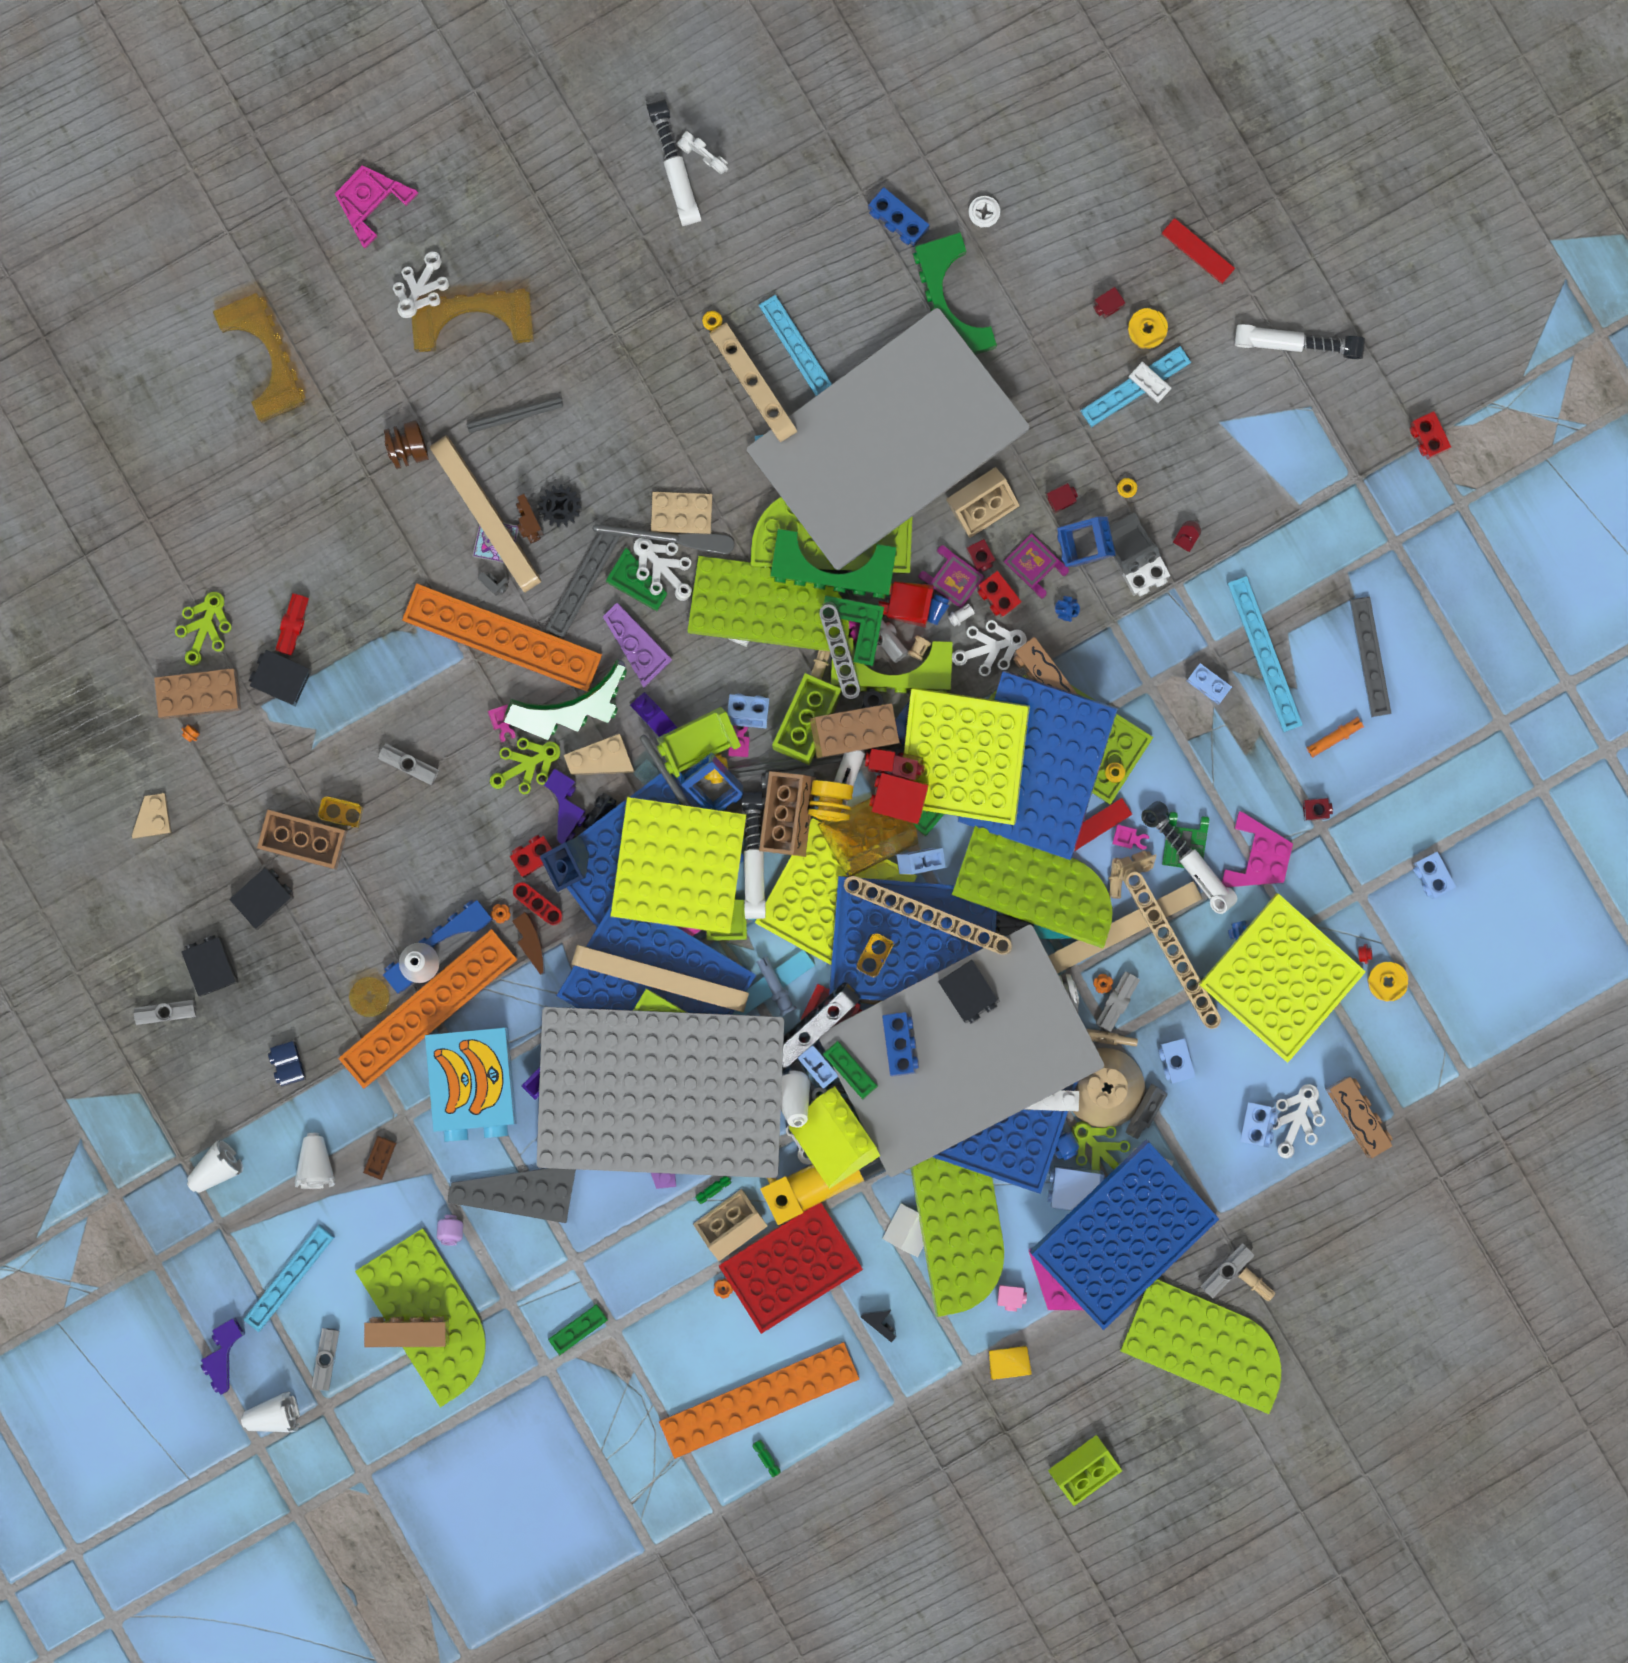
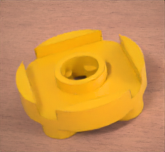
(1158, 332)
(1399, 981)

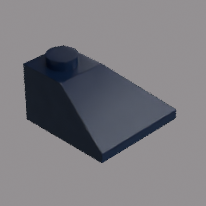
(566, 863)

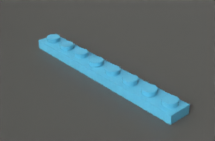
(1264, 654)

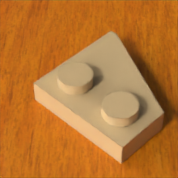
(153, 817)

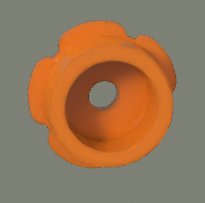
(190, 733)
(500, 908)
(1108, 983)
(722, 1293)

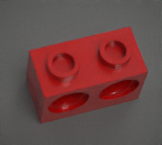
(1435, 434)
(1002, 590)
(880, 761)
(534, 859)

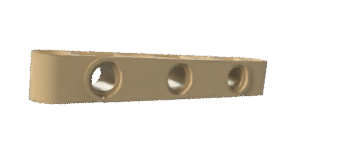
(760, 392)

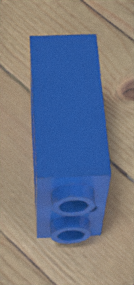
(1102, 537)
(700, 770)

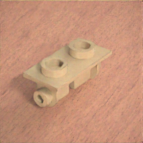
(1141, 862)

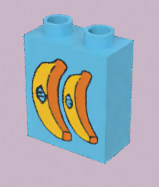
(471, 1082)

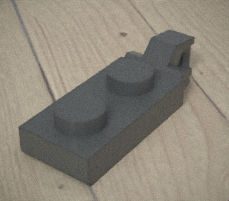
(1146, 1111)

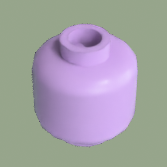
(449, 1230)

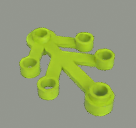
(204, 625)
(527, 763)
(1098, 1148)

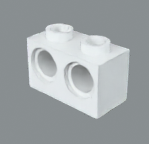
(1149, 581)

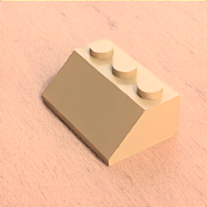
(982, 502)
(730, 1225)

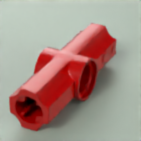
(292, 624)

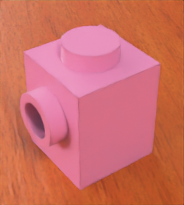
(1011, 1297)

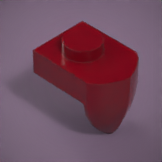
(1188, 535)

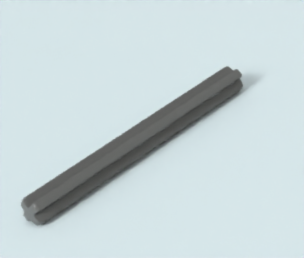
(780, 765)

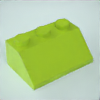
(1085, 1470)

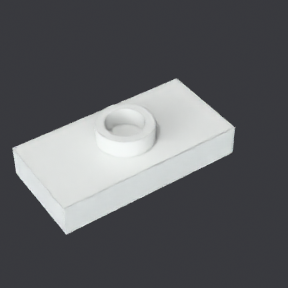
(1150, 382)

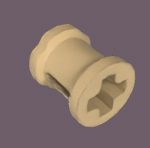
(919, 648)

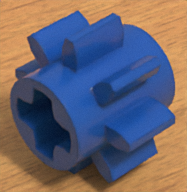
(1067, 608)
(1237, 929)

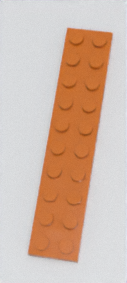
(502, 637)
(427, 1009)
(759, 1400)

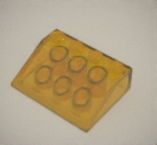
(867, 838)

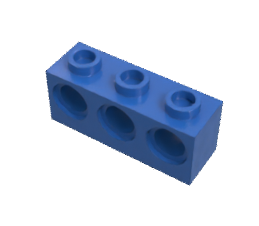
(895, 206)
(892, 1036)

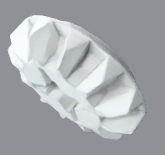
(992, 207)

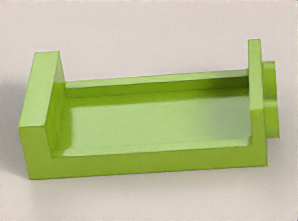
(697, 740)

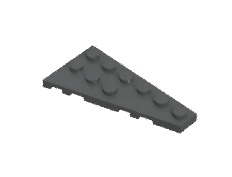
(532, 1194)

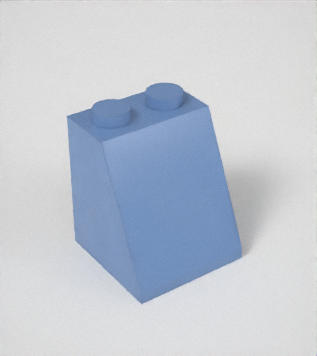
(1072, 1186)

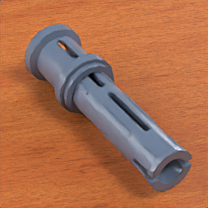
(780, 995)

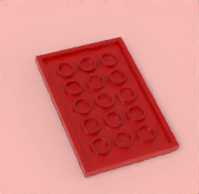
(790, 1267)

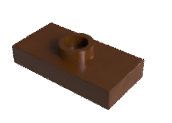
(379, 1157)

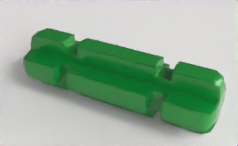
(713, 1189)
(766, 1458)

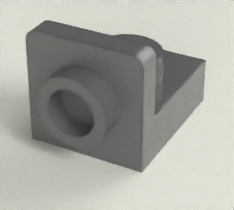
(489, 582)

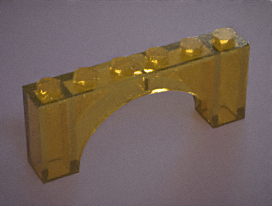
(511, 308)
(282, 392)

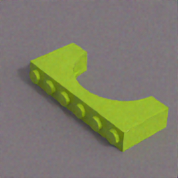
(931, 675)

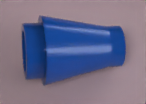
(937, 608)

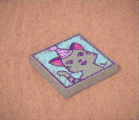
(485, 550)

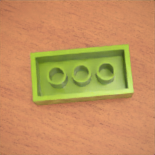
(811, 700)

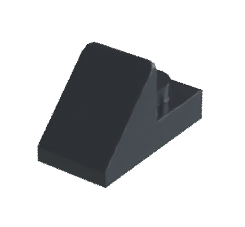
(875, 1320)

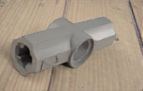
(890, 642)
(397, 758)
(1117, 1001)
(152, 1013)
(1217, 1280)
(323, 1372)

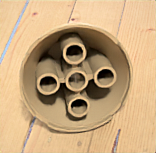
(1126, 1091)

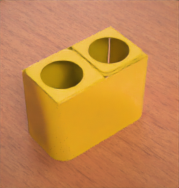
(326, 801)
(877, 957)
(1009, 1362)

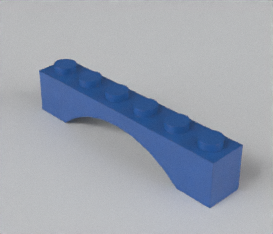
(470, 920)

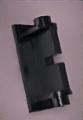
(602, 805)
(1008, 924)

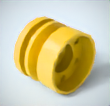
(830, 800)

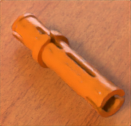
(1336, 736)

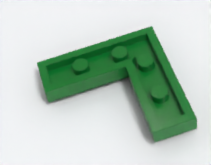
(870, 618)

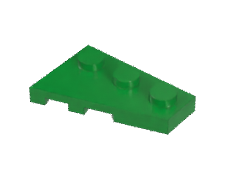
(624, 579)

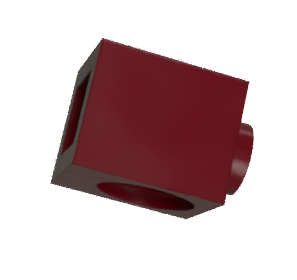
(1108, 303)
(1062, 498)
(980, 546)
(900, 769)
(1308, 812)

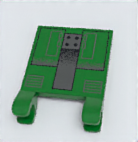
(1194, 839)

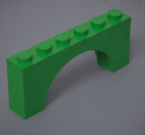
(934, 262)
(792, 566)

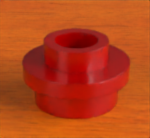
(1365, 954)

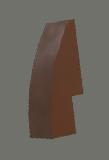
(530, 942)

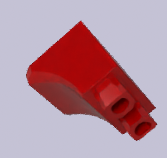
(908, 603)

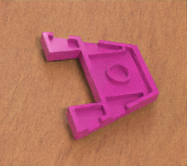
(363, 194)
(1267, 856)
(1054, 1294)

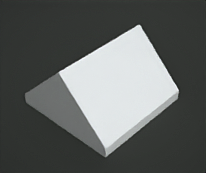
(905, 1231)

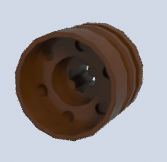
(406, 444)

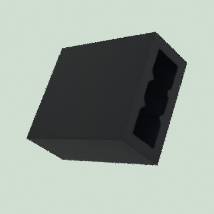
(279, 677)
(262, 898)
(209, 965)
(969, 992)

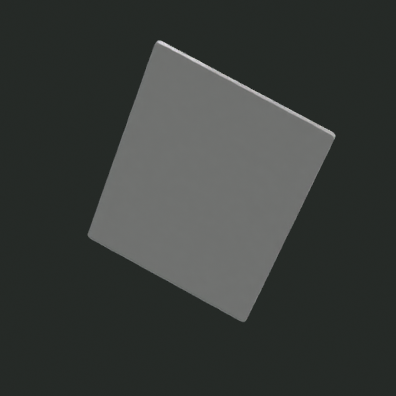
(888, 439)
(966, 1070)
(660, 1092)

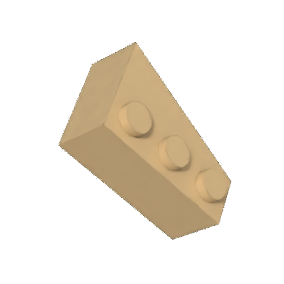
(600, 758)

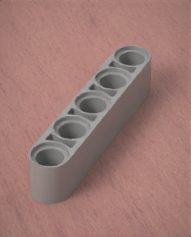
(839, 660)

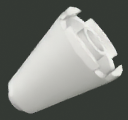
(427, 962)
(795, 1098)
(314, 1164)
(214, 1168)
(273, 1415)

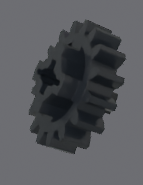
(567, 499)

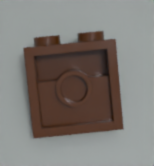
(528, 524)

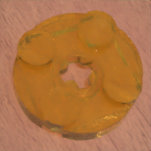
(363, 1006)

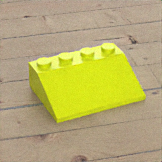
(834, 1138)

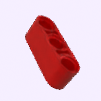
(529, 899)

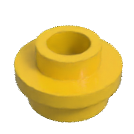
(712, 314)
(1127, 481)
(1110, 777)

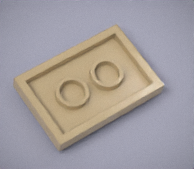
(681, 513)

